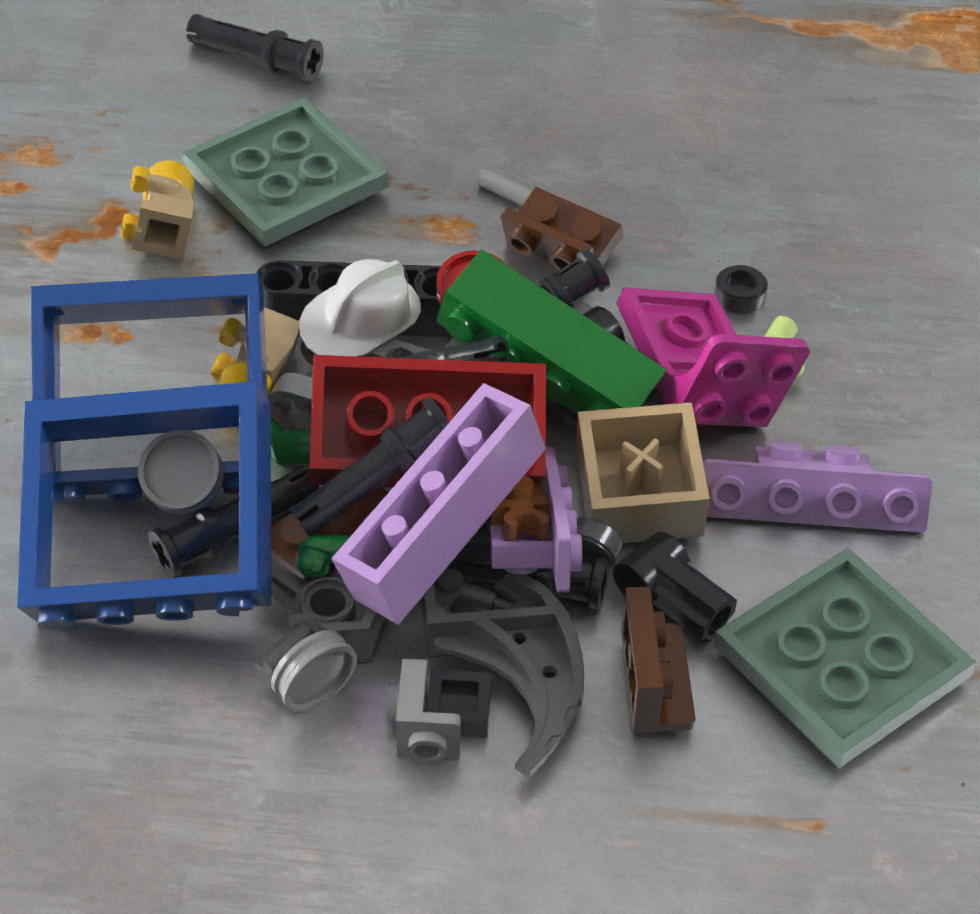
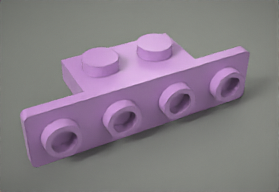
(817, 489)
(564, 546)

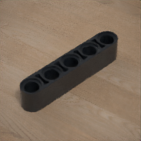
(294, 284)

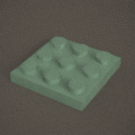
(285, 171)
(844, 656)

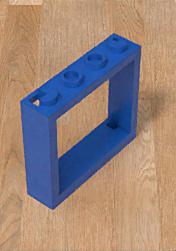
(136, 301)
(142, 414)

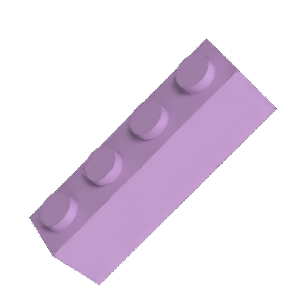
(440, 503)

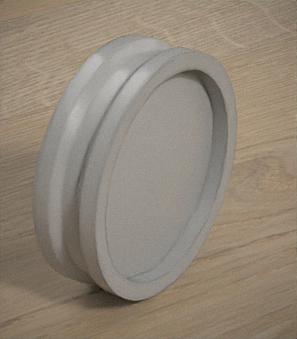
(180, 472)
(313, 671)

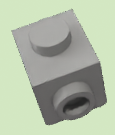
(418, 732)

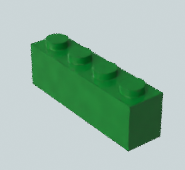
(583, 361)

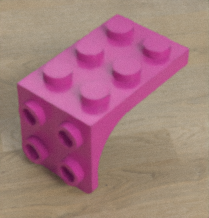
(722, 373)

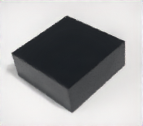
(462, 694)

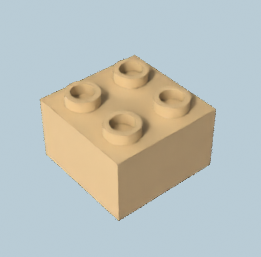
(643, 471)

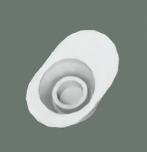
(361, 310)

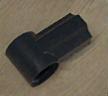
(676, 585)

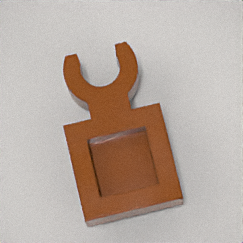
(523, 511)

